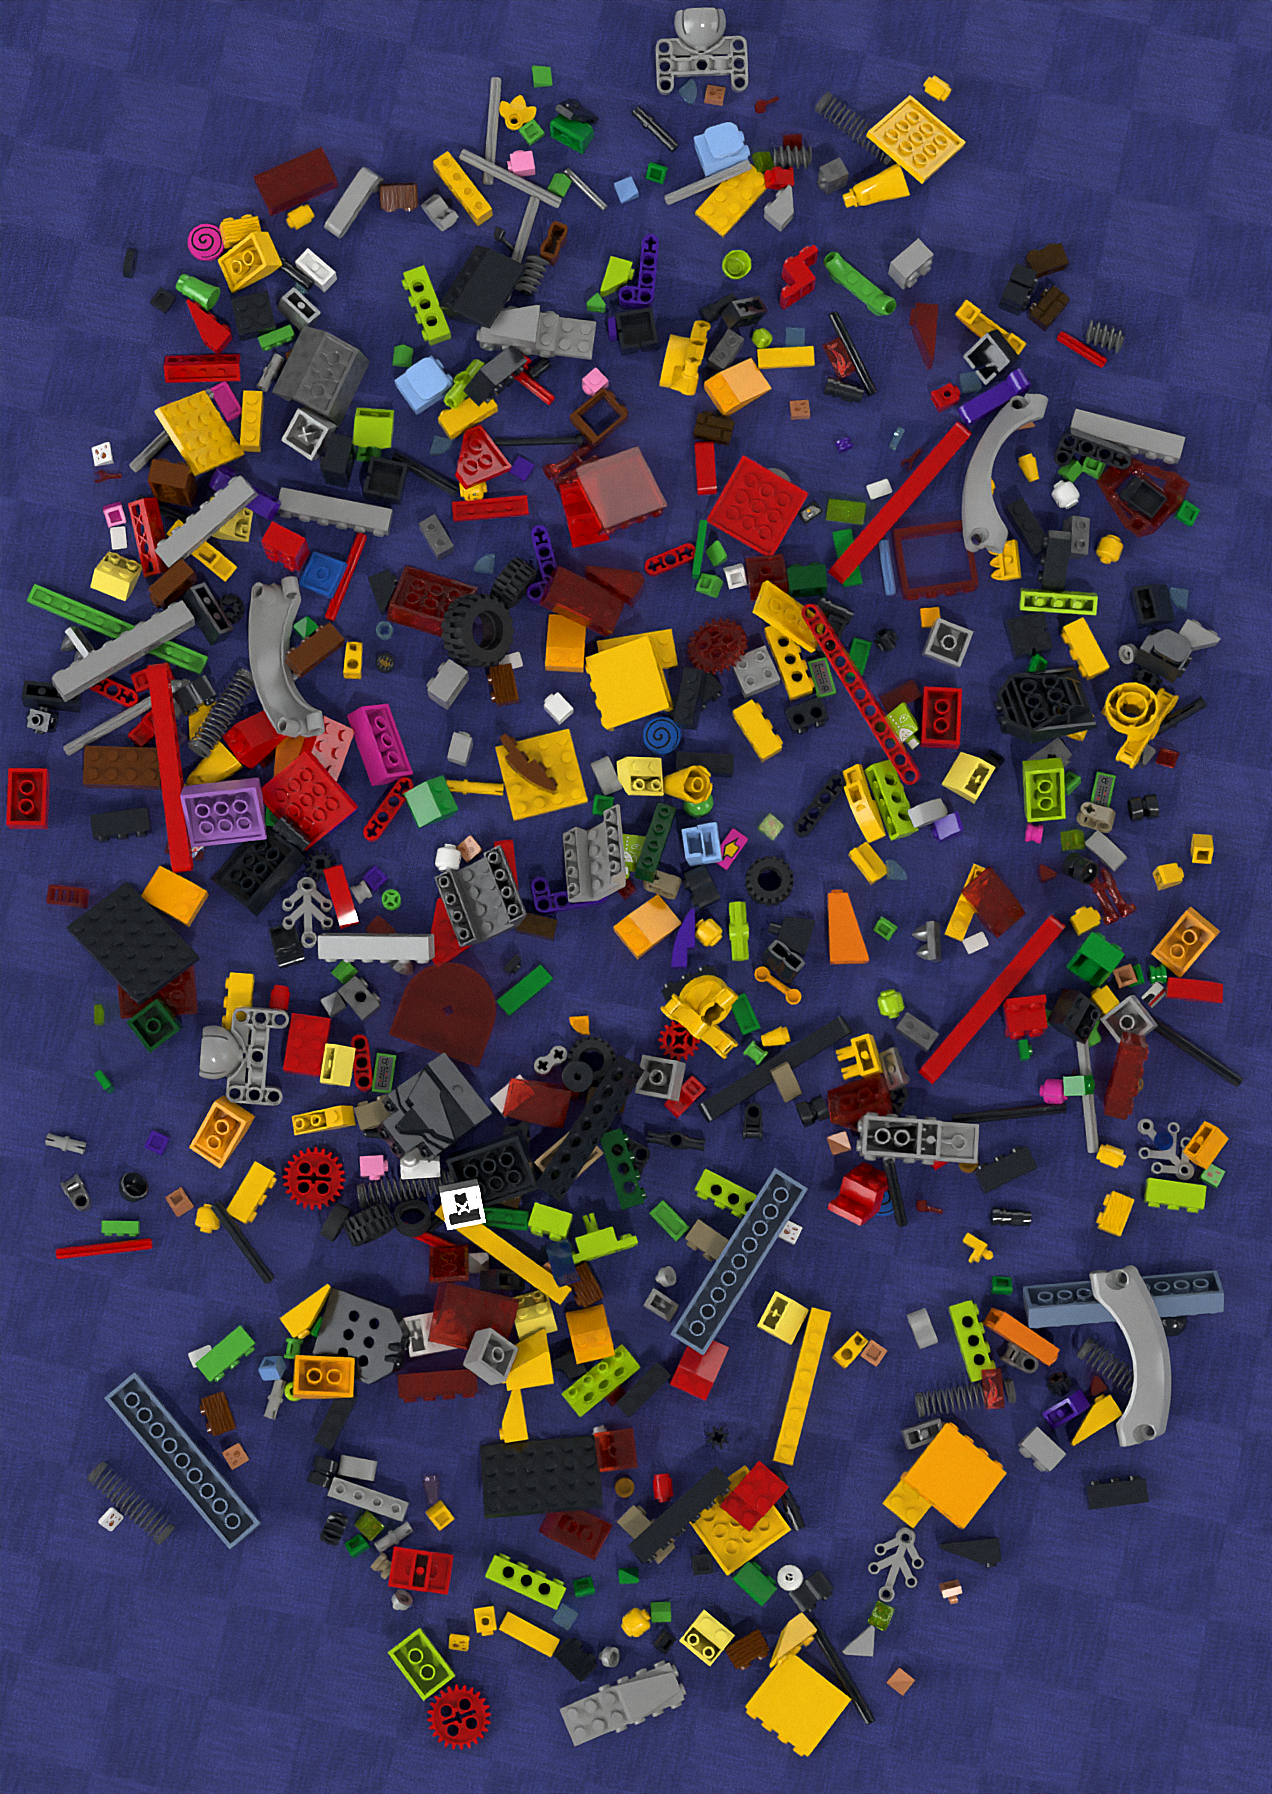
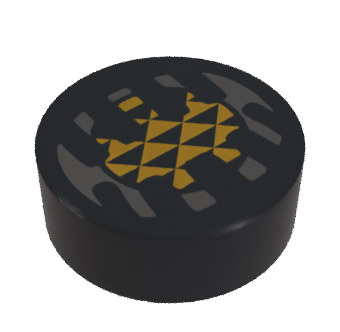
(385, 663)

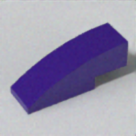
(684, 941)

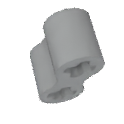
(606, 776)
(550, 1060)
(922, 1328)
(357, 1467)

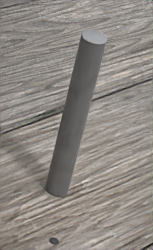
(585, 189)

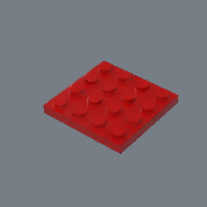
(757, 506)
(308, 797)

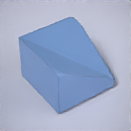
(626, 190)
(272, 1368)

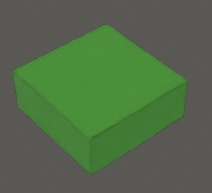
(531, 132)

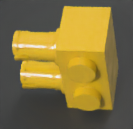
(866, 1055)

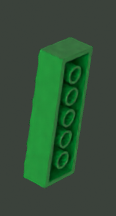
(1095, 959)

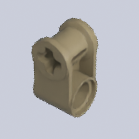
(1098, 817)
(664, 885)

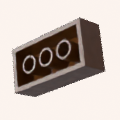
(172, 482)
(121, 768)

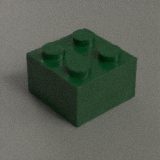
(806, 580)
(154, 1024)

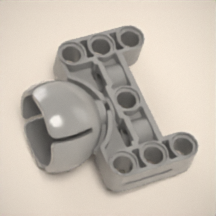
(701, 32)
(224, 1051)

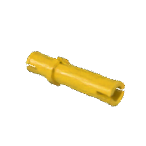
(475, 787)

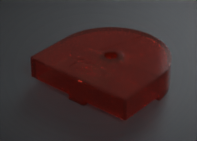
(425, 1023)

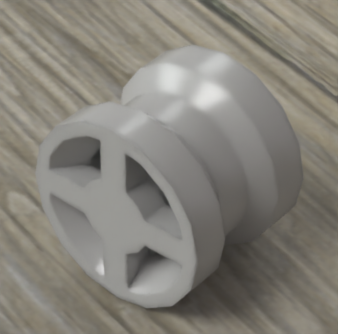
(361, 892)

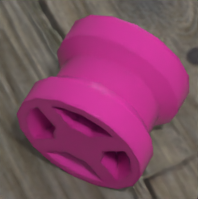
(1033, 833)

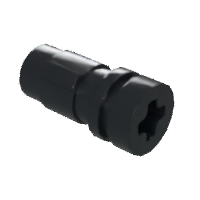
(713, 311)
(845, 391)
(831, 608)
(291, 833)
(1009, 1217)

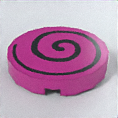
(205, 242)

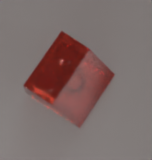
(766, 568)
(615, 1450)

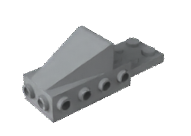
(539, 333)
(916, 1139)
(624, 1703)

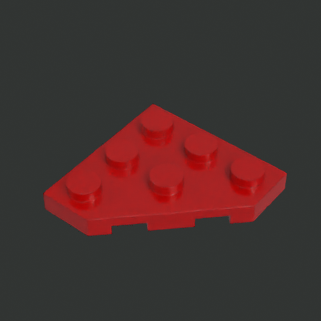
(479, 459)
(445, 940)

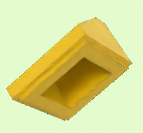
(439, 1515)
(459, 1642)

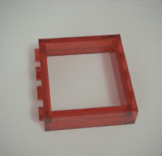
(931, 591)

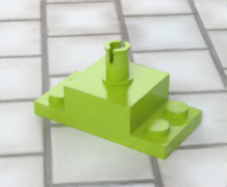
(599, 1242)

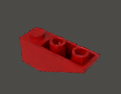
(212, 333)

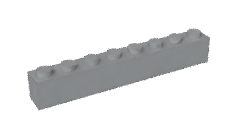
(123, 651)

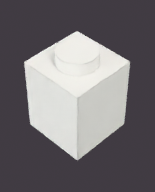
(558, 707)

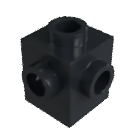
(42, 720)

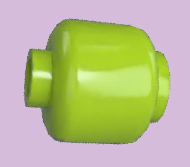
(890, 1003)

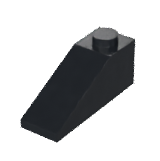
(980, 1551)

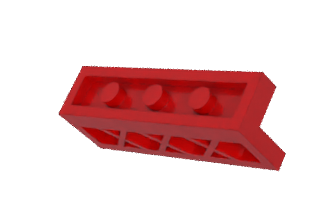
(202, 368)
(153, 534)

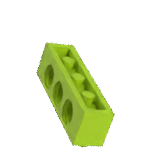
(419, 277)
(1058, 601)
(883, 794)
(710, 1179)
(957, 1313)
(600, 1380)
(495, 1573)

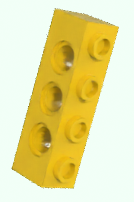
(462, 188)
(794, 689)

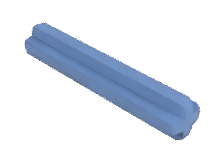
(887, 569)

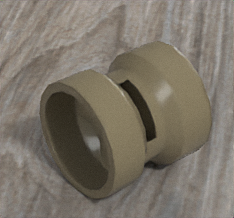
(382, 1565)

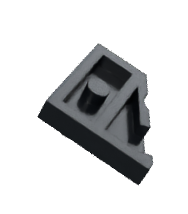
(574, 111)

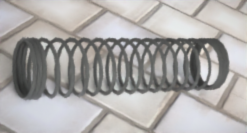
(823, 103)
(201, 748)
(362, 1191)
(1086, 1348)
(920, 1403)
(93, 1477)

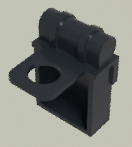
(1142, 498)
(286, 946)

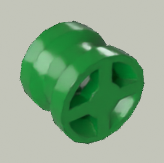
(1157, 974)

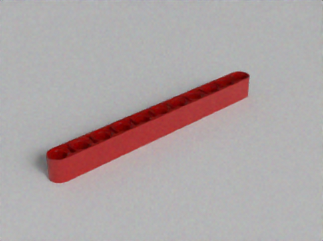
(900, 502)
(852, 689)
(169, 766)
(991, 999)

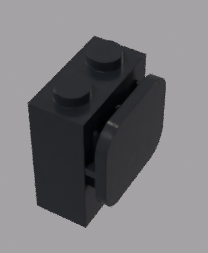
(1165, 654)

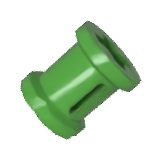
(755, 1053)
(293, 1348)

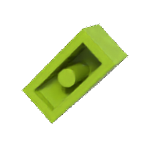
(616, 276)

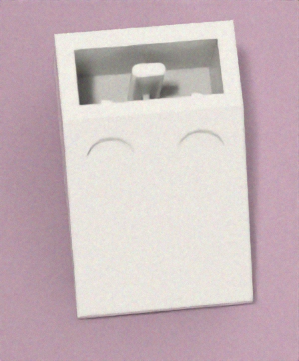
(419, 1328)

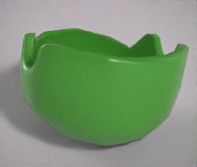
(700, 809)

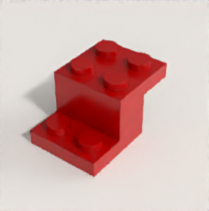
(798, 276)
(579, 516)
(1025, 1016)
(860, 1194)
(754, 1496)
(420, 1570)

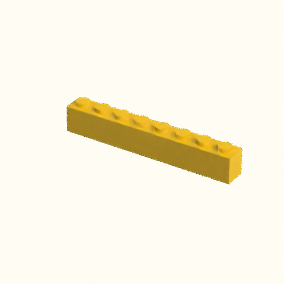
(801, 1386)

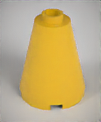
(689, 784)

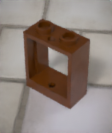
(585, 430)
(172, 585)

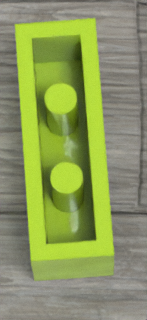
(1174, 1195)

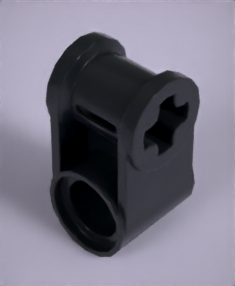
(752, 1124)

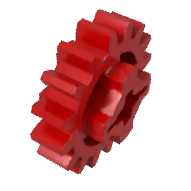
(685, 1047)

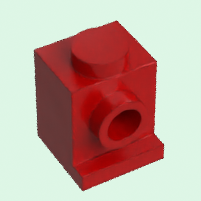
(779, 178)
(942, 402)

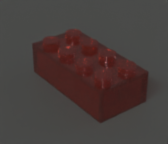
(295, 181)
(582, 601)
(1125, 1075)
(437, 1384)

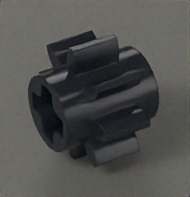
(885, 639)
(1059, 1384)
(715, 1442)

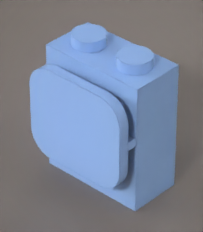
(720, 148)
(424, 384)

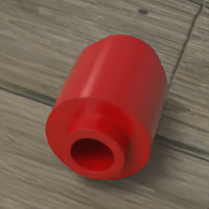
(279, 998)
(662, 1487)

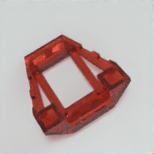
(1174, 490)

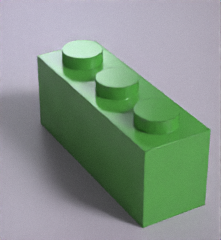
(226, 1354)

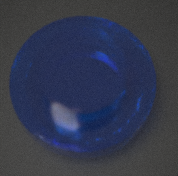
(1163, 1140)

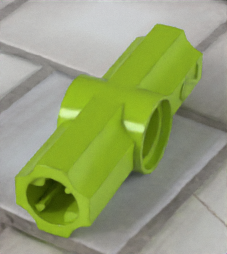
(456, 394)
(738, 931)

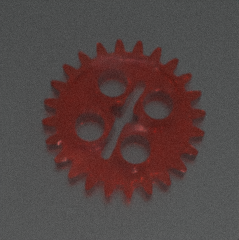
(717, 646)

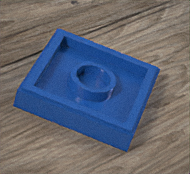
(322, 574)

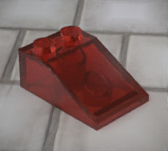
(924, 326)
(619, 581)
(993, 902)
(858, 1098)
(537, 1102)
(449, 1264)
(577, 1531)

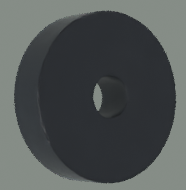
(130, 263)
(586, 1076)

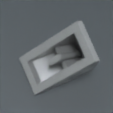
(661, 1305)
(862, 1644)

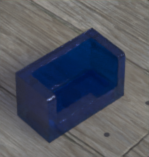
(562, 1263)

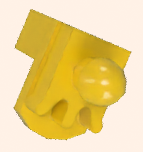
(979, 1247)

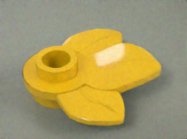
(516, 110)

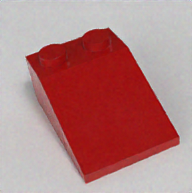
(253, 739)
(698, 1372)

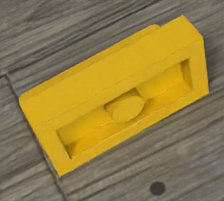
(868, 862)

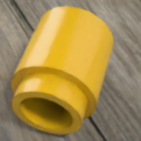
(937, 88)
(299, 217)
(1111, 1155)

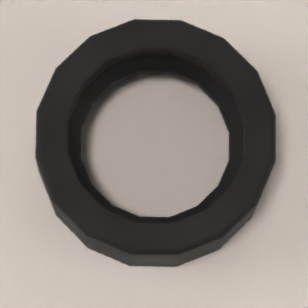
(412, 1205)
(334, 1222)

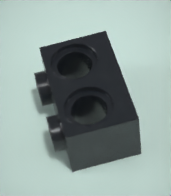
(744, 312)
(838, 626)
(804, 711)

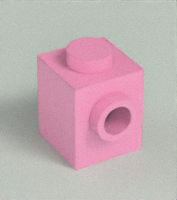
(521, 163)
(594, 382)
(373, 1167)

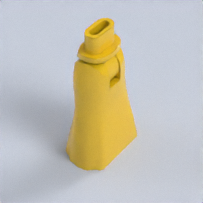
(884, 186)
(215, 768)

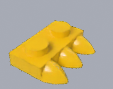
(1007, 562)

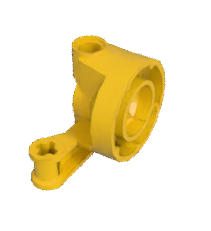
(683, 359)
(1140, 730)
(693, 1012)

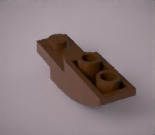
(531, 772)

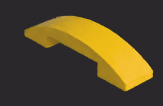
(980, 325)

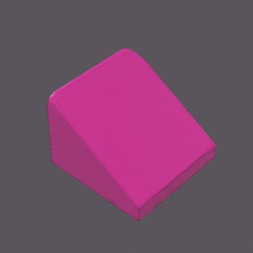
(114, 514)

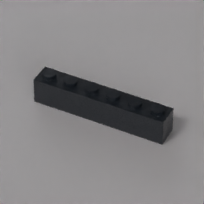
(680, 1514)

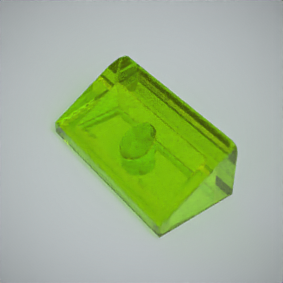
(845, 511)

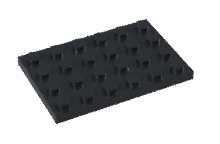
(133, 943)
(540, 1477)

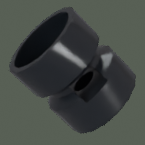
(1143, 807)
(1080, 868)
(812, 1111)
(322, 1473)

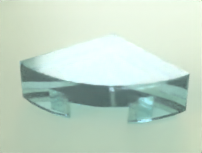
(689, 92)
(897, 438)
(440, 445)
(485, 564)
(1179, 597)
(894, 871)

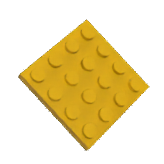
(915, 139)
(199, 432)
(559, 758)
(729, 1540)

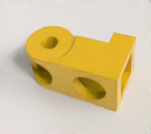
(353, 660)
(850, 1350)

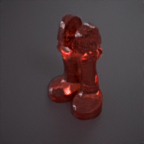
(553, 470)
(1111, 915)

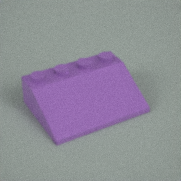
(224, 812)

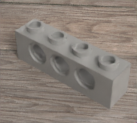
(368, 1499)

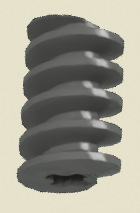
(792, 157)
(532, 273)
(1105, 337)

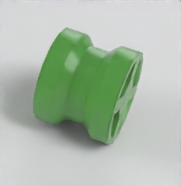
(393, 898)

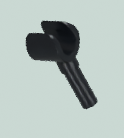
(499, 236)

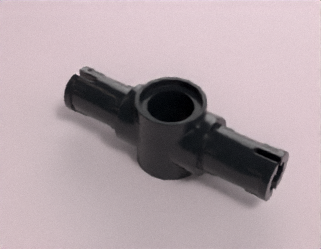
(665, 1139)

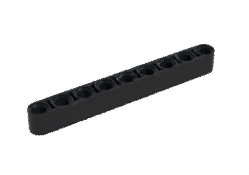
(761, 1076)

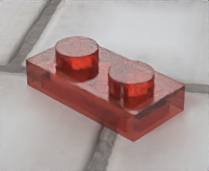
(905, 693)

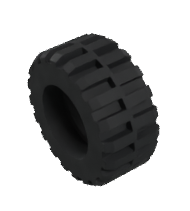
(496, 633)

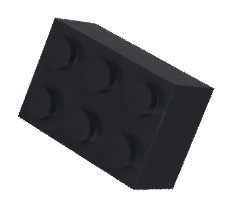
(495, 376)
(339, 460)

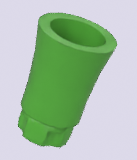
(198, 291)

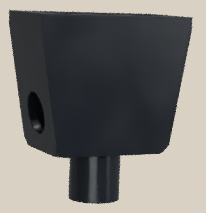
(794, 933)

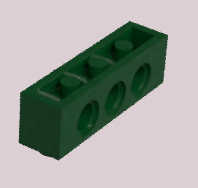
(655, 842)
(626, 1200)

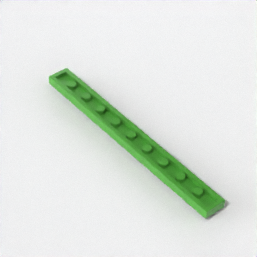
(111, 627)

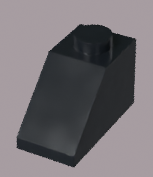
(383, 589)
(501, 1280)

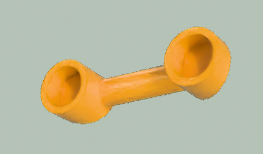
(763, 974)

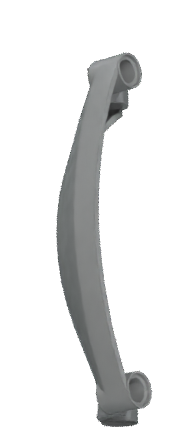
(979, 512)
(269, 635)
(1141, 1324)

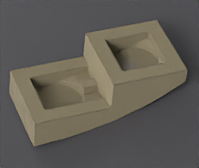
(786, 1082)

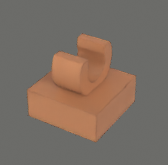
(873, 1353)
(951, 1590)

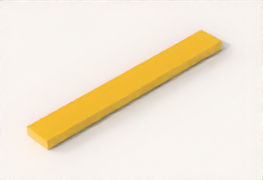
(513, 1259)

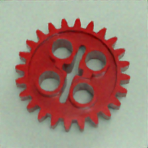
(312, 1196)
(465, 1734)

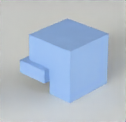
(702, 844)

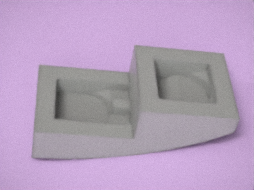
(1106, 850)

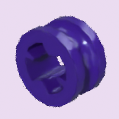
(844, 445)

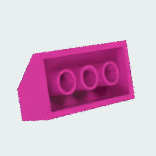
(379, 744)

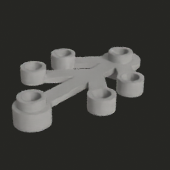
(307, 909)
(1169, 1154)
(897, 1561)

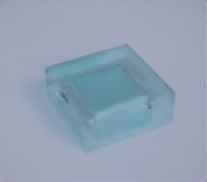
(795, 337)
(969, 382)
(565, 1616)

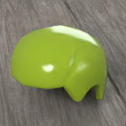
(736, 264)

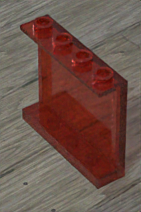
(620, 490)

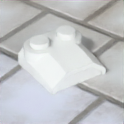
(415, 1166)

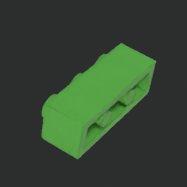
(276, 338)
(121, 1228)

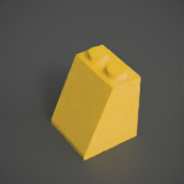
(531, 1363)

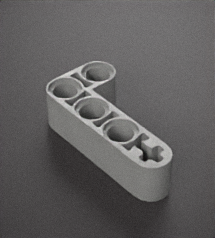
(353, 201)

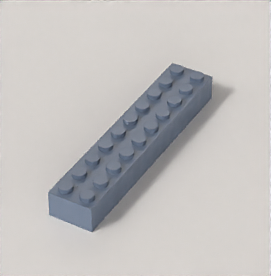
(739, 1261)
(1075, 1304)
(183, 1460)

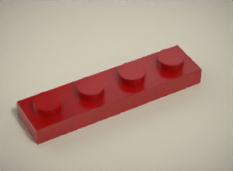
(490, 508)

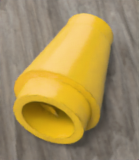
(1029, 467)
(778, 1036)

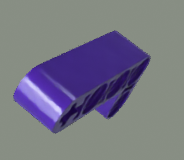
(645, 272)
(995, 398)
(263, 504)
(543, 562)
(551, 899)

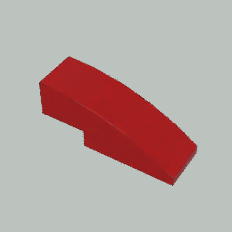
(341, 896)
(1194, 990)

